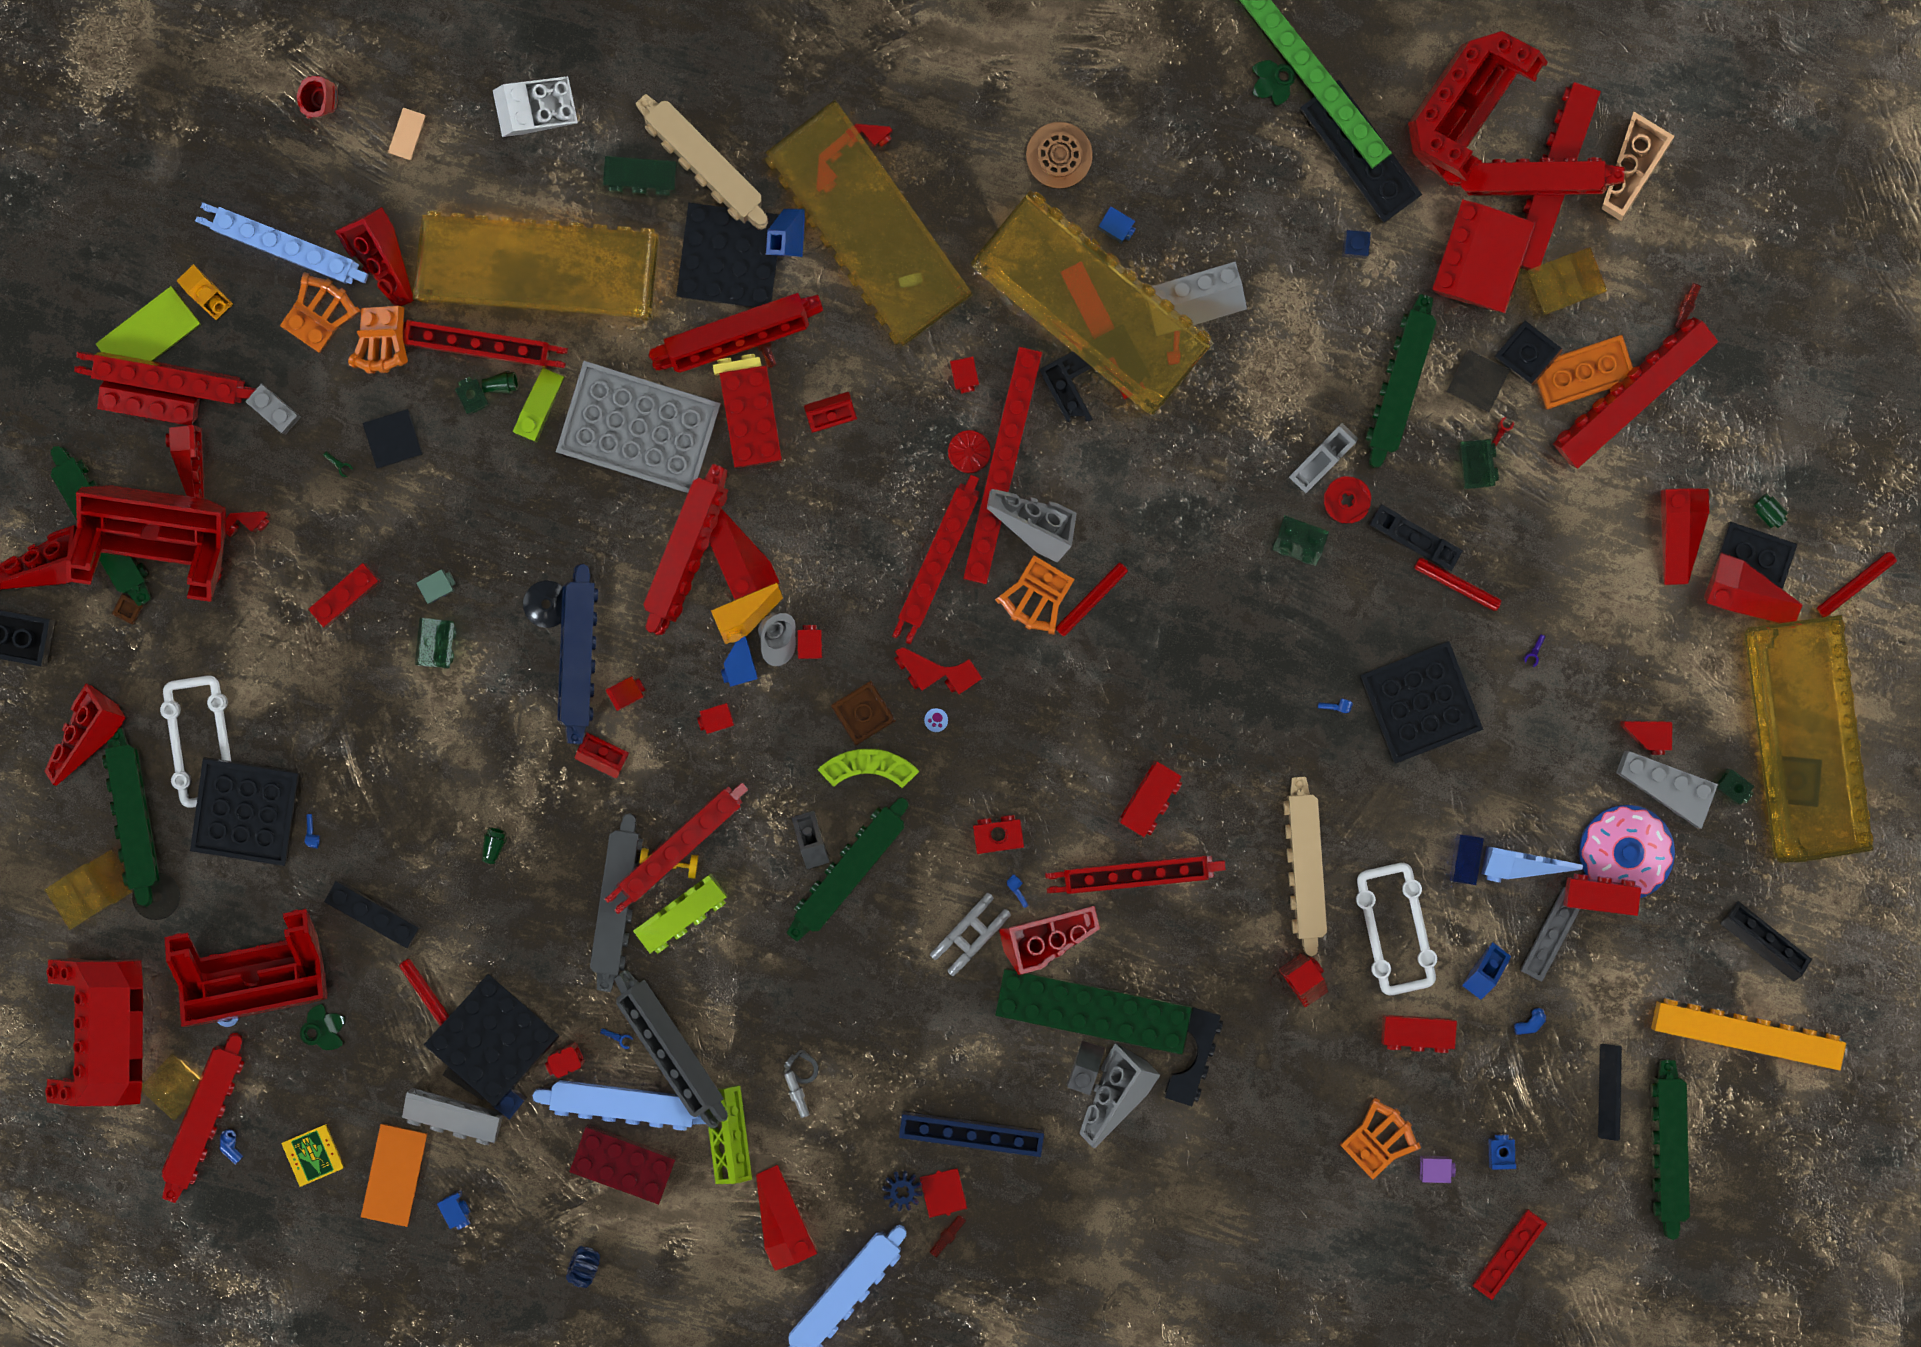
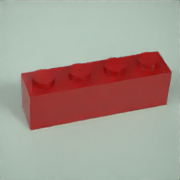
(148, 403)

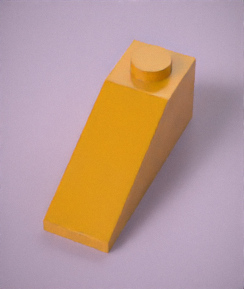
(744, 614)

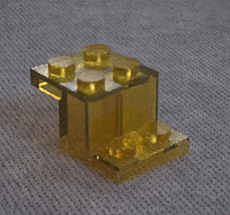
(1567, 281)
(89, 889)

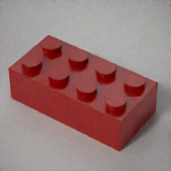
(750, 417)

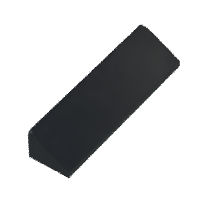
(1766, 941)
(1609, 1091)

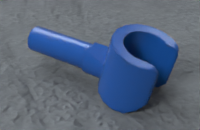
(1344, 706)
(310, 839)
(1014, 883)
(617, 1037)

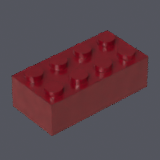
(622, 1164)

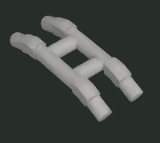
(955, 935)

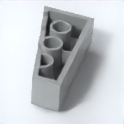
(1675, 789)

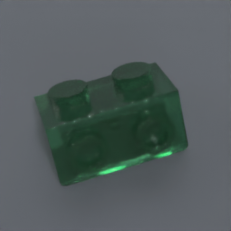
(1478, 464)
(1300, 540)
(435, 643)

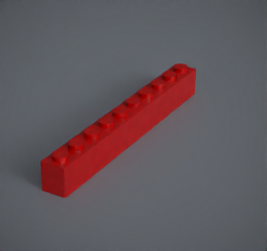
(1003, 462)

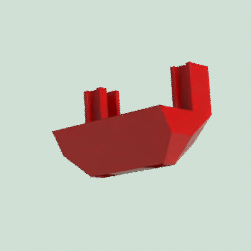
(1465, 99)
(151, 528)
(249, 978)
(106, 1032)

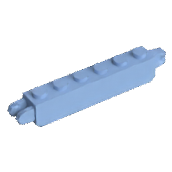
(282, 245)
(616, 1102)
(848, 1289)

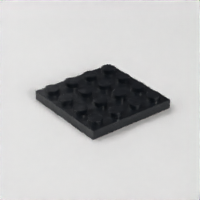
(725, 259)
(1421, 702)
(244, 811)
(491, 1040)

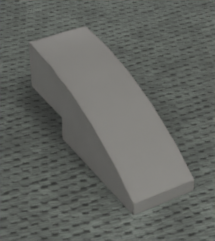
(1323, 458)

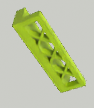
(733, 1138)

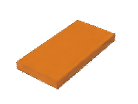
(1585, 372)
(394, 1175)

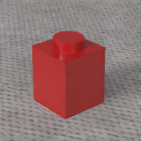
(964, 374)
(809, 642)
(715, 718)

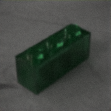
(640, 175)

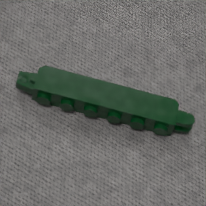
(1402, 380)
(123, 571)
(132, 818)
(849, 871)
(1671, 1148)

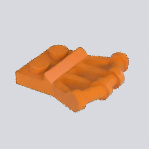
(378, 324)
(310, 326)
(1045, 581)
(1368, 1151)

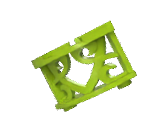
(868, 762)

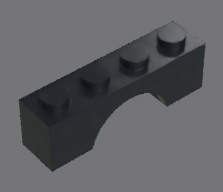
(371, 914)
(1184, 1085)

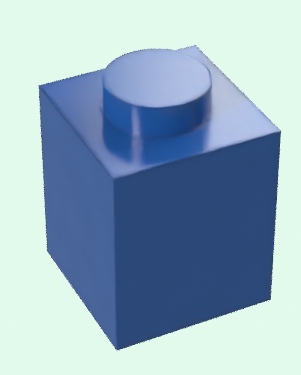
(1117, 225)

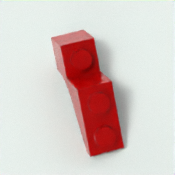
(926, 672)

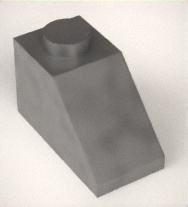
(810, 840)
(1085, 1067)

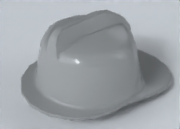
(777, 638)

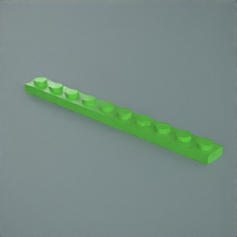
(1318, 80)

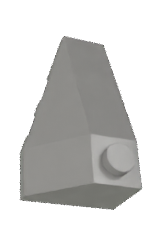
(1040, 525)
(1121, 1088)

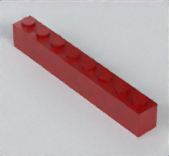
(1562, 143)
(1635, 392)

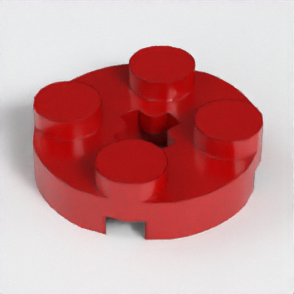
(1360, 503)

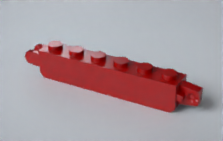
(1539, 178)
(735, 333)
(480, 344)
(164, 377)
(685, 549)
(938, 557)
(678, 846)
(1136, 874)
(200, 1117)

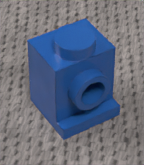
(1501, 1162)
(454, 1211)

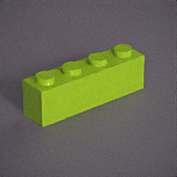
(680, 913)

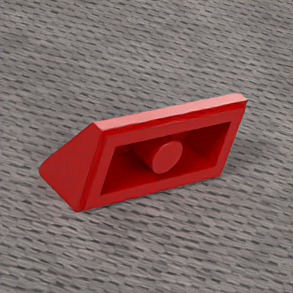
(830, 412)
(601, 755)

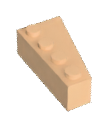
(1639, 155)

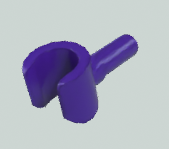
(1535, 651)

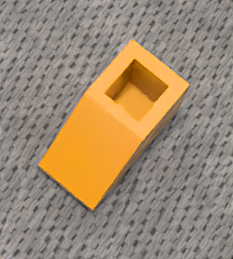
(204, 292)

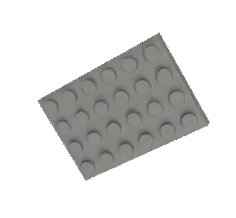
(637, 427)

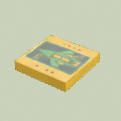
(313, 1155)

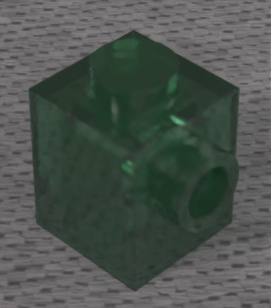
(1735, 787)

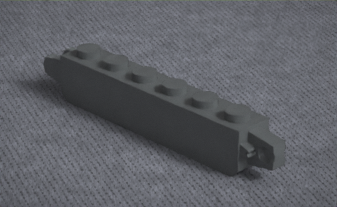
(610, 926)
(669, 1050)

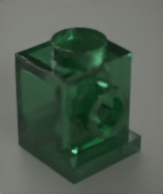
(478, 402)

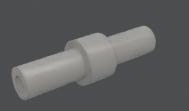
(796, 1094)

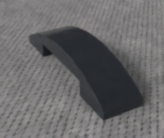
(1415, 538)

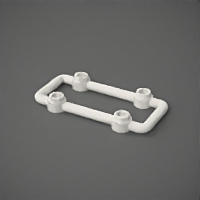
(171, 710)
(1426, 957)

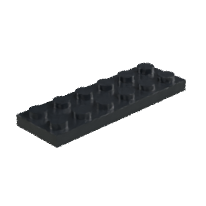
(1386, 186)

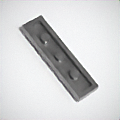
(1549, 939)

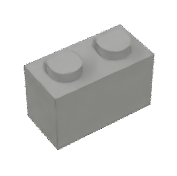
(273, 409)

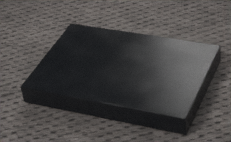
(1761, 550)

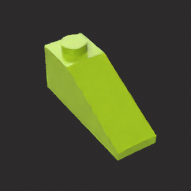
(538, 405)

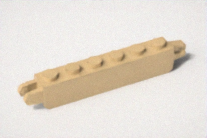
(704, 160)
(1306, 865)

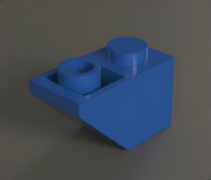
(787, 234)

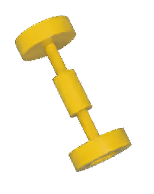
(692, 866)

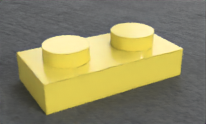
(726, 364)

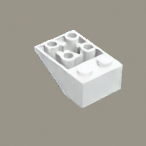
(534, 106)

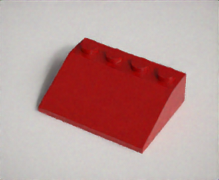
(1483, 256)

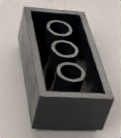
(25, 638)

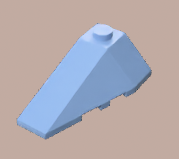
(1511, 864)

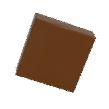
(127, 609)

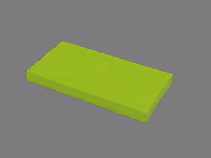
(152, 328)

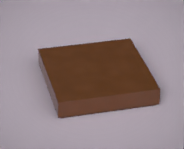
(863, 713)

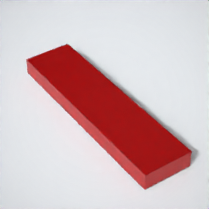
(1509, 1254)

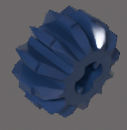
(901, 1182)
(583, 1267)

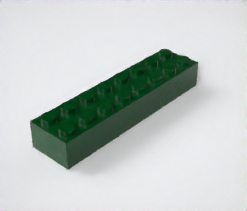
(1094, 1011)

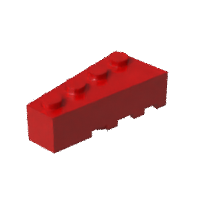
(1305, 978)

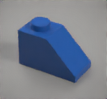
(739, 664)
(1487, 971)

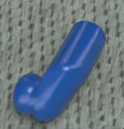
(1533, 1025)
(227, 1146)

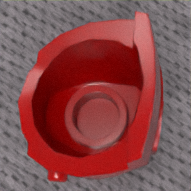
(317, 97)

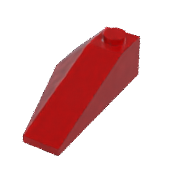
(740, 559)

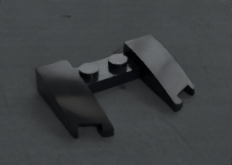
(1059, 380)

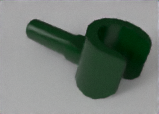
(337, 463)

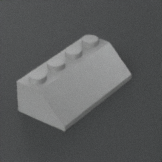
(1206, 293)
(452, 1115)

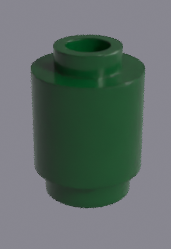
(1770, 511)

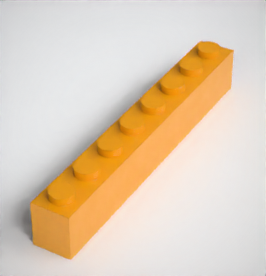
(1748, 1035)

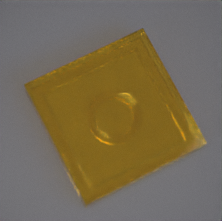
(171, 1086)

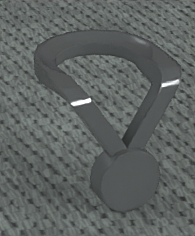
(801, 1053)

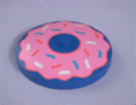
(1629, 846)

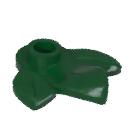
(1270, 83)
(326, 1028)

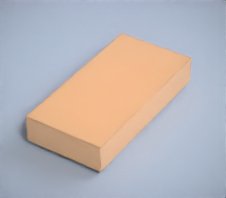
(407, 134)

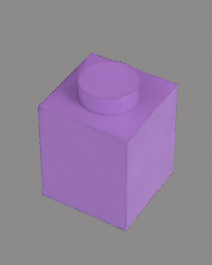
(1436, 1169)

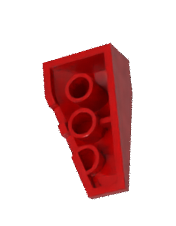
(376, 247)
(187, 454)
(1683, 525)
(40, 564)
(1748, 592)
(90, 727)
(1040, 941)
(783, 1227)

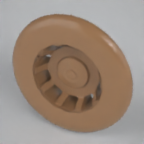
(1059, 155)

